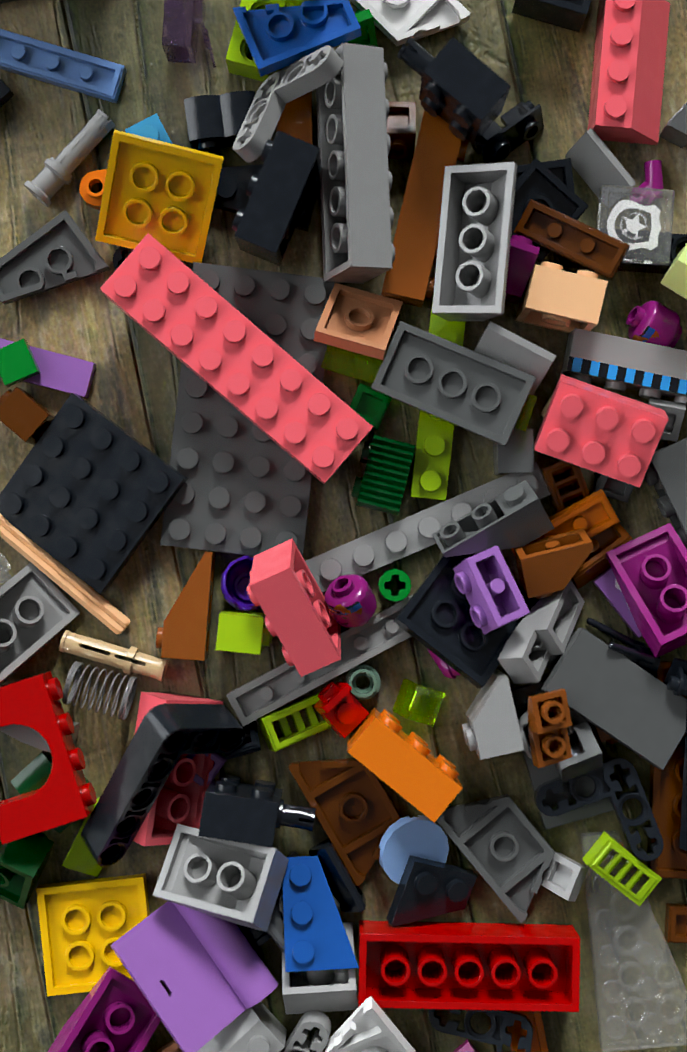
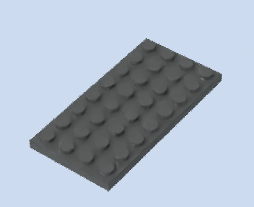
(240, 483)

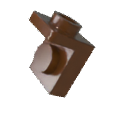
(401, 129)

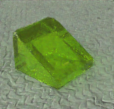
(418, 702)

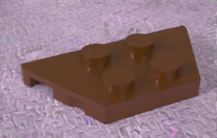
(349, 807)

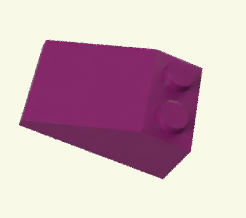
(655, 586)
(109, 1019)

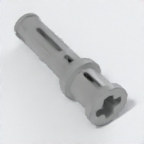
(59, 170)

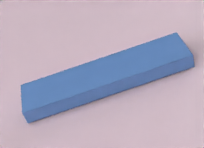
(61, 66)

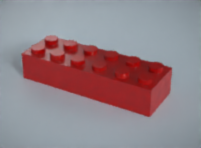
(469, 966)

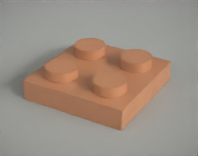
(358, 321)

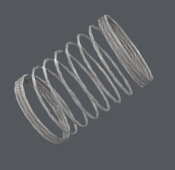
(76, 670)

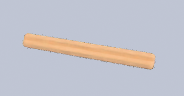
(64, 578)

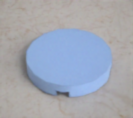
(411, 837)

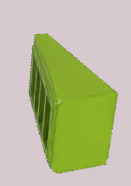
(289, 738)
(600, 851)

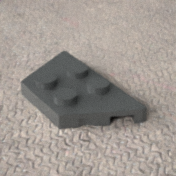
(501, 848)

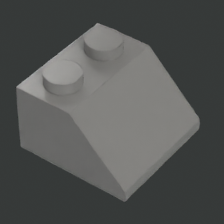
(515, 352)
(492, 720)
(321, 988)

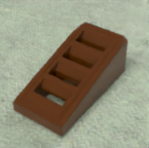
(575, 477)

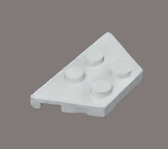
(414, 18)
(368, 1031)

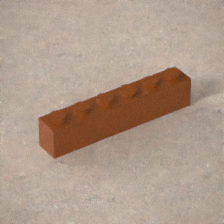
(421, 212)

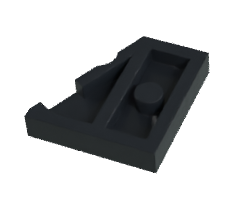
(430, 891)

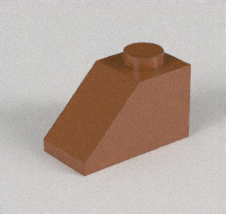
(551, 562)

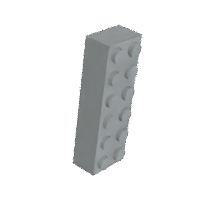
(355, 168)

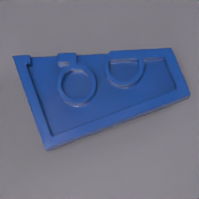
(287, 34)
(311, 920)

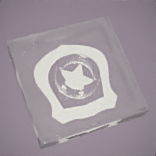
(640, 219)

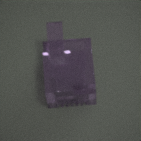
(181, 30)

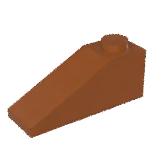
(188, 623)

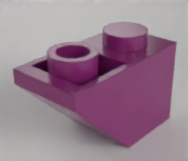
(520, 265)

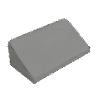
(597, 163)

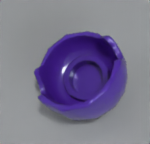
(235, 583)

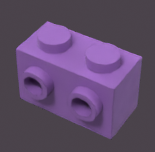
(490, 590)

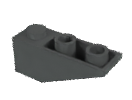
(669, 477)
(504, 521)

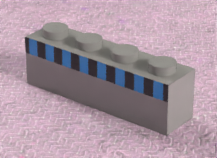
(626, 365)

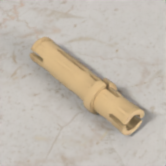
(74, 643)

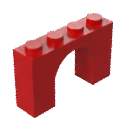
(65, 794)

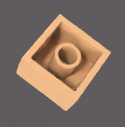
(561, 298)

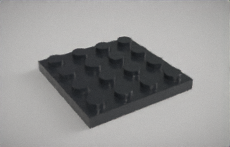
(89, 493)

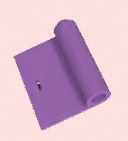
(202, 964)

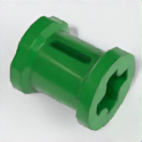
(402, 593)

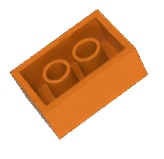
(405, 763)

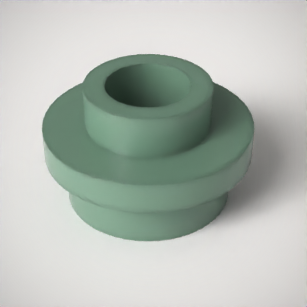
(373, 687)

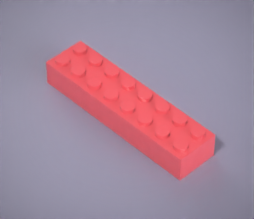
(236, 358)

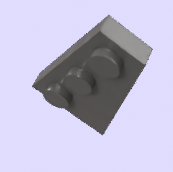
(48, 260)

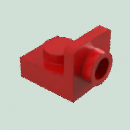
(340, 708)

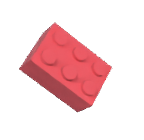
(600, 430)
(294, 608)

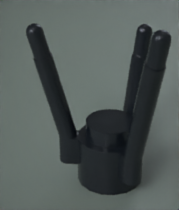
(636, 650)

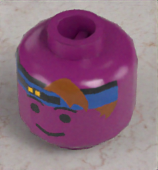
(654, 324)
(350, 600)

